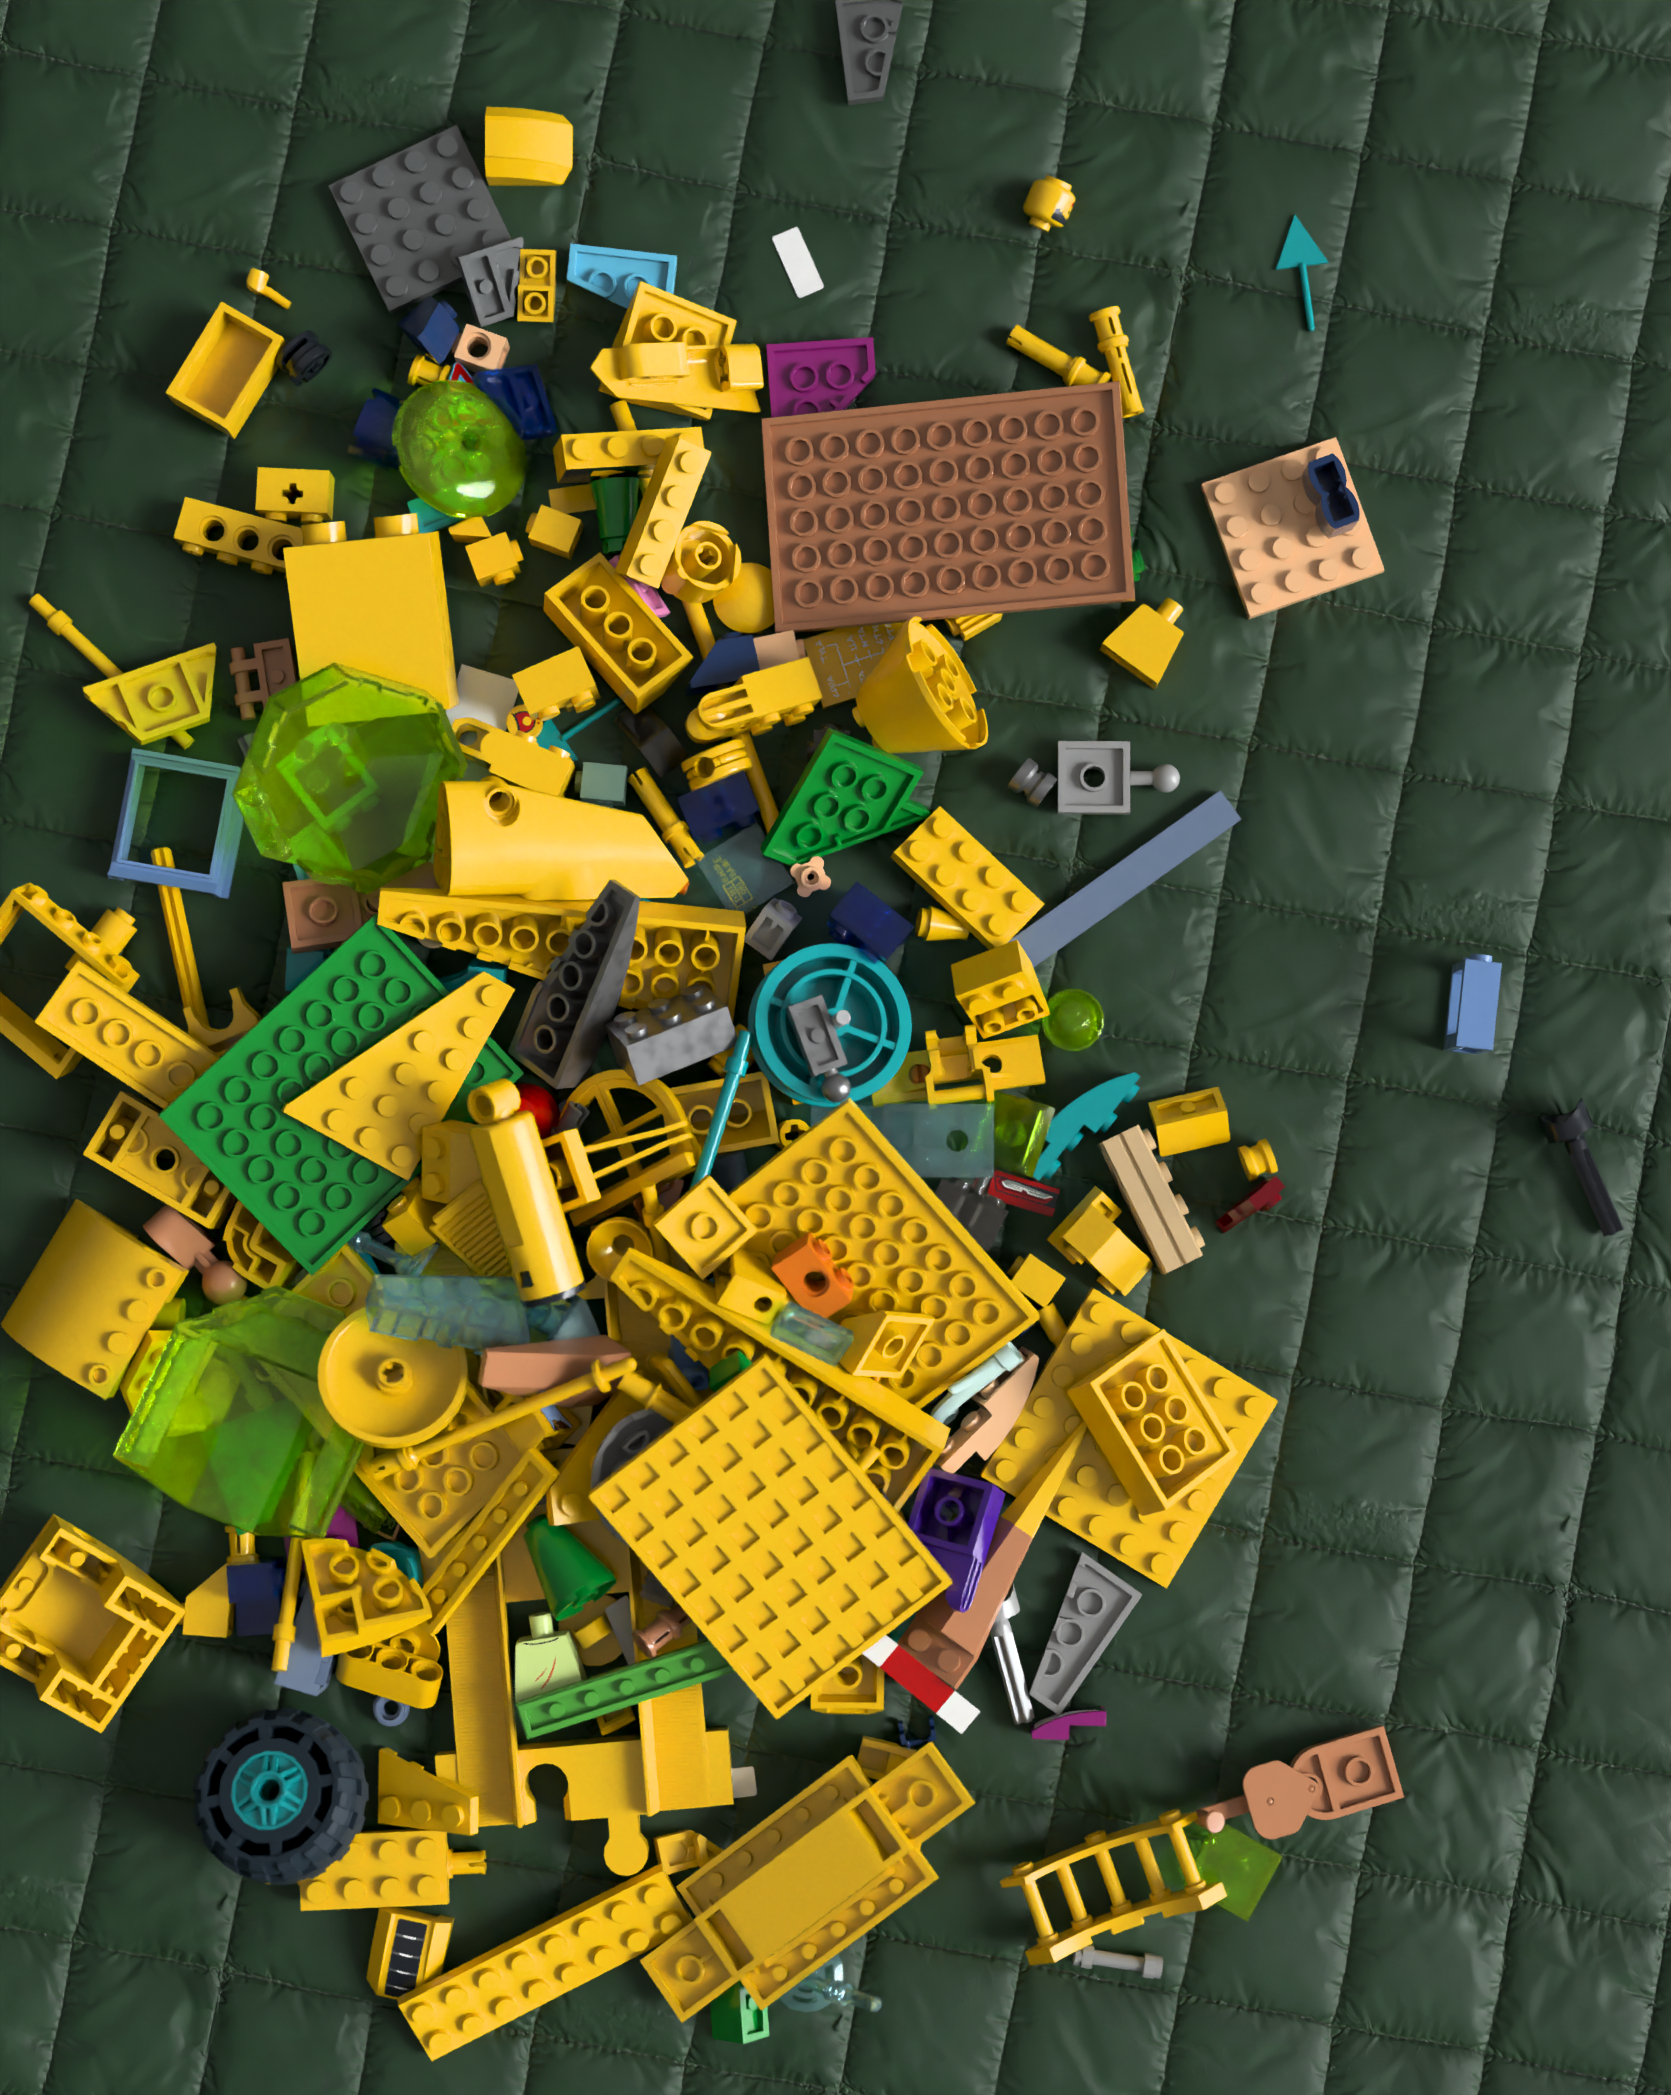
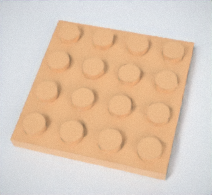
(1274, 534)

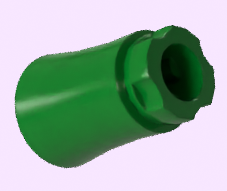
(616, 510)

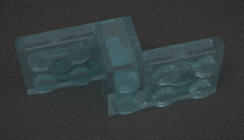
(921, 1133)

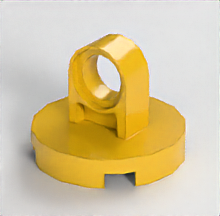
(594, 1632)

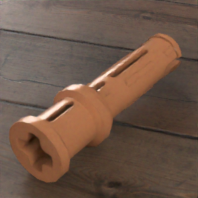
(666, 1626)

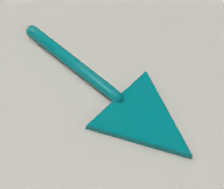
(1301, 252)
(551, 735)

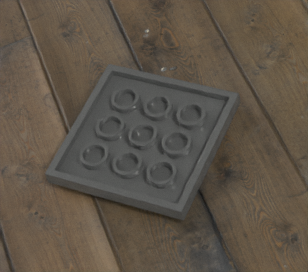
(418, 216)

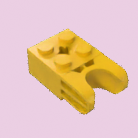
(756, 703)

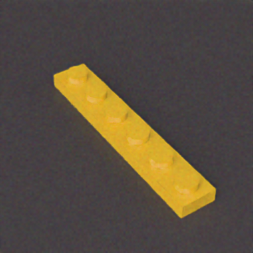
(487, 1536)

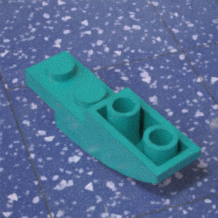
(1091, 1111)

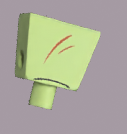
(545, 1659)

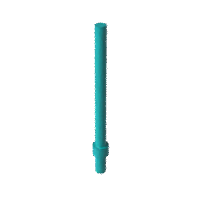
(735, 1068)

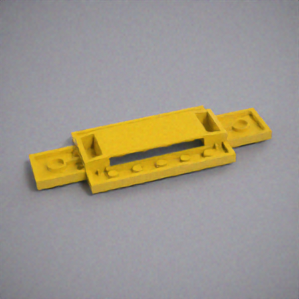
(797, 1872)

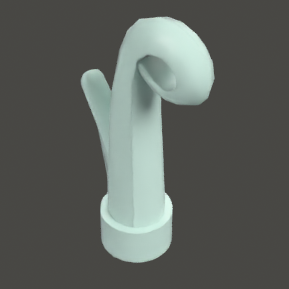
(962, 1390)

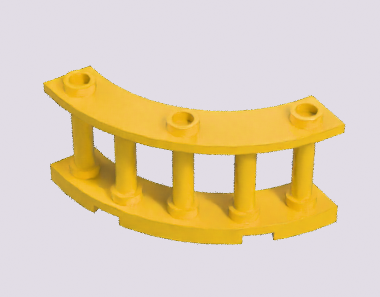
(1123, 1913)

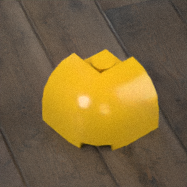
(257, 1252)

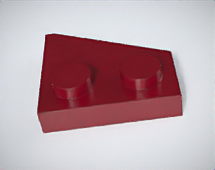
(1260, 1198)

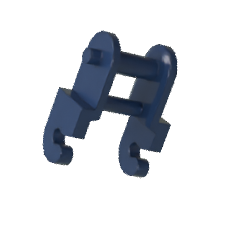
(932, 1736)

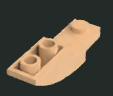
(998, 1411)

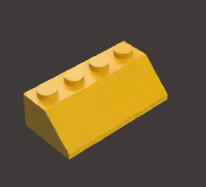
(616, 632)

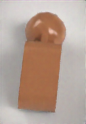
(191, 1247)

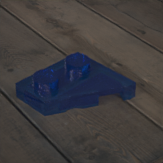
(520, 398)

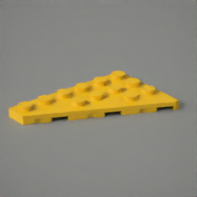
(405, 1078)

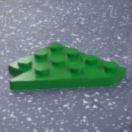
(844, 799)

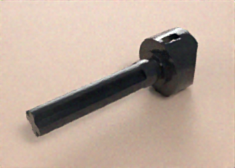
(1569, 1129)

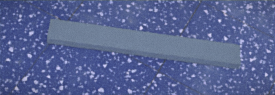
(1127, 878)

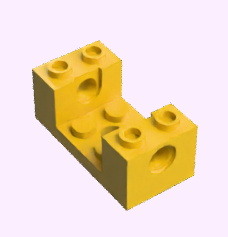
(129, 1147)

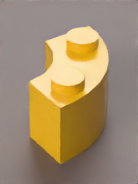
(1107, 1251)

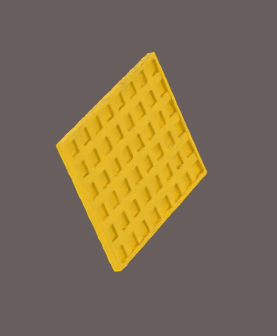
(770, 1536)

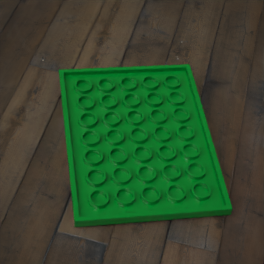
(284, 1172)

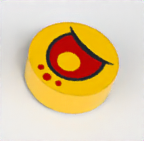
(520, 720)

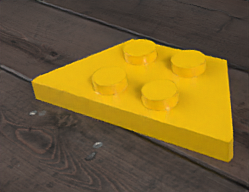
(159, 696)

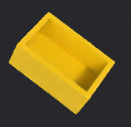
(227, 370)

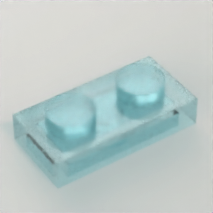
(811, 1333)

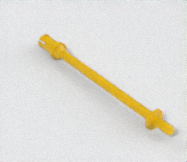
(409, 1457)

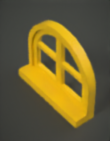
(662, 1172)

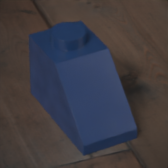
(431, 328)
(725, 664)

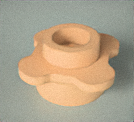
(819, 881)

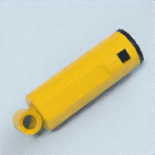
(523, 1196)

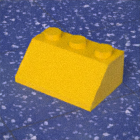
(750, 1118)

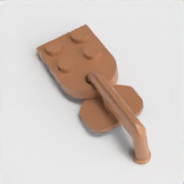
(326, 914)
(1346, 1776)

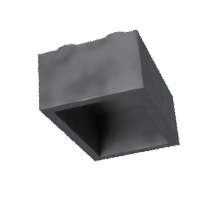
(671, 1034)

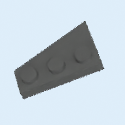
(867, 46)

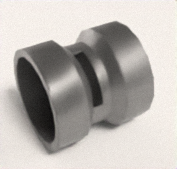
(1034, 784)

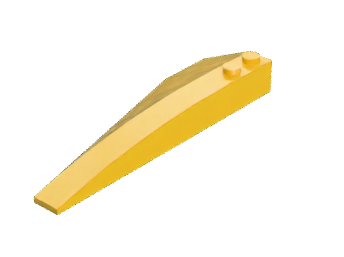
(669, 952)
(849, 1406)

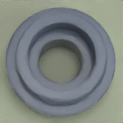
(387, 1718)

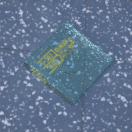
(741, 872)

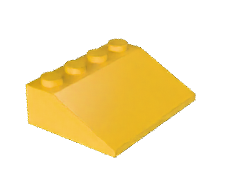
(1153, 1423)

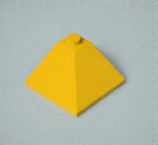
(662, 318)

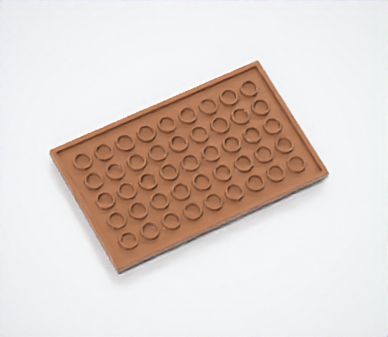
(948, 508)

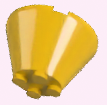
(920, 696)

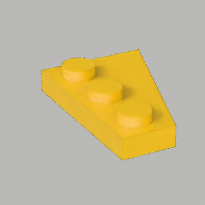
(421, 1800)

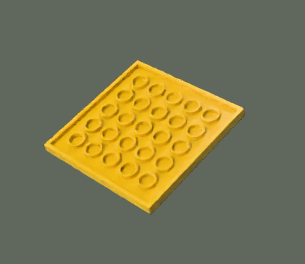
(1090, 1494)

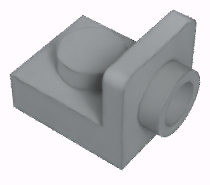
(772, 927)

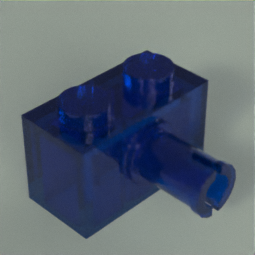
(719, 807)

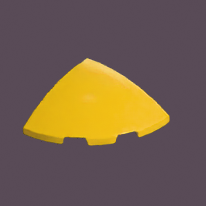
(358, 1595)

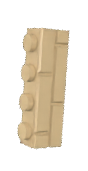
(1151, 1200)

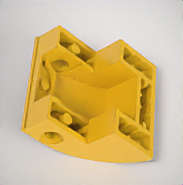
(92, 1299)
(82, 1622)

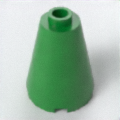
(565, 1568)

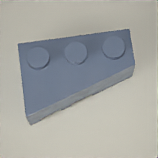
(305, 1666)

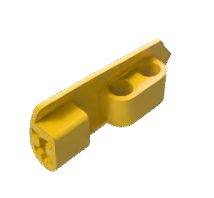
(684, 374)

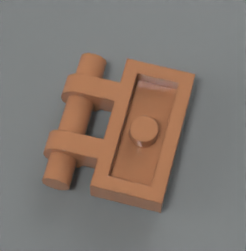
(275, 672)

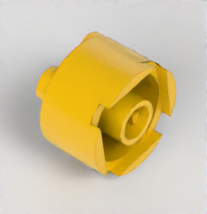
(701, 563)

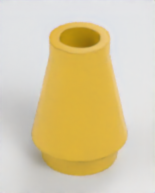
(938, 925)

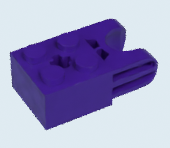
(961, 1543)

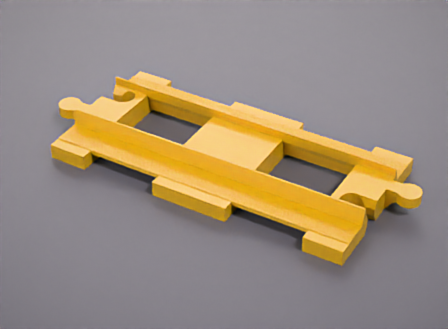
(614, 1777)

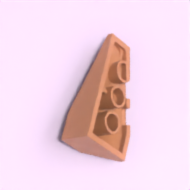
(545, 1365)

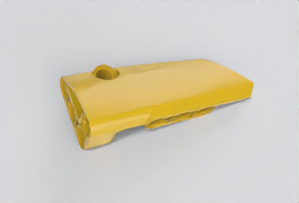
(544, 846)

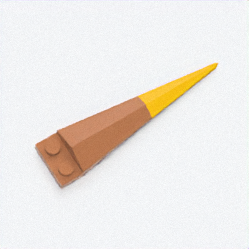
(953, 1640)

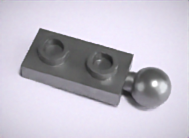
(820, 1046)

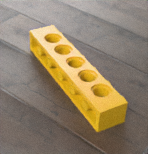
(200, 517)

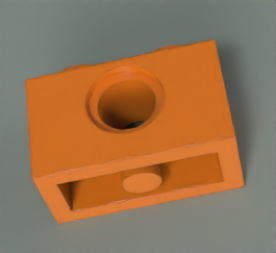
(811, 1255)

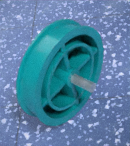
(864, 1008)

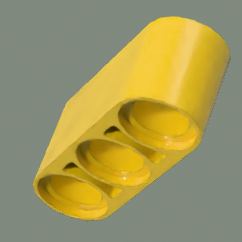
(391, 1674)

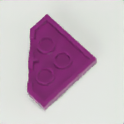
(818, 374)

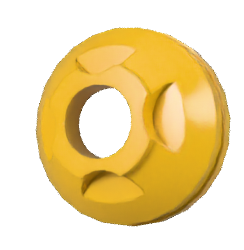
(600, 1246)

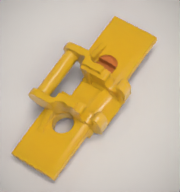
(961, 1060)

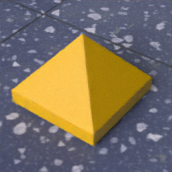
(615, 1720)

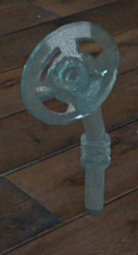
(405, 1265)
(829, 1991)

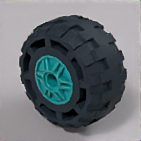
(308, 1821)

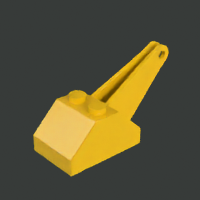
(572, 1169)

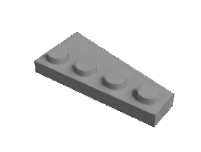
(1085, 1625)

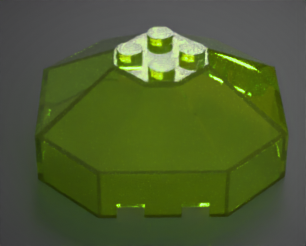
(348, 776)

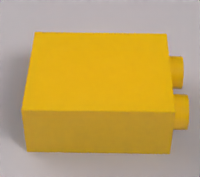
(373, 604)

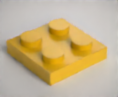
(705, 1227)

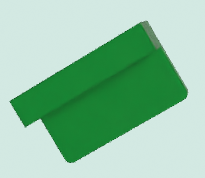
(738, 2017)

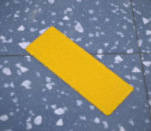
(572, 499)

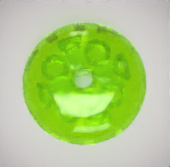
(438, 465)

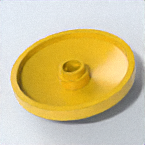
(389, 1386)

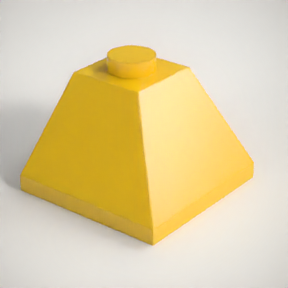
(884, 1342)

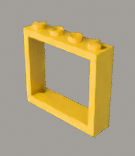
(16, 1023)

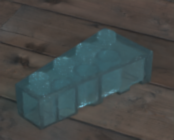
(448, 1310)

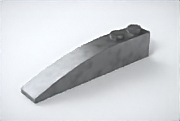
(580, 994)

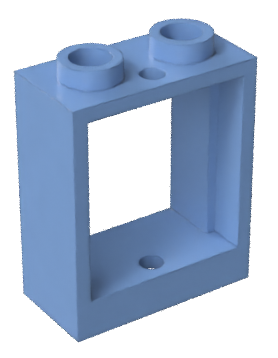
(1472, 1005)

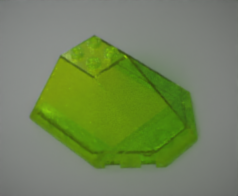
(241, 1421)

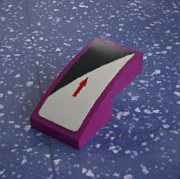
(1057, 1726)

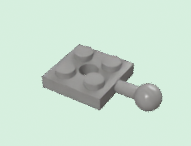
(1114, 762)

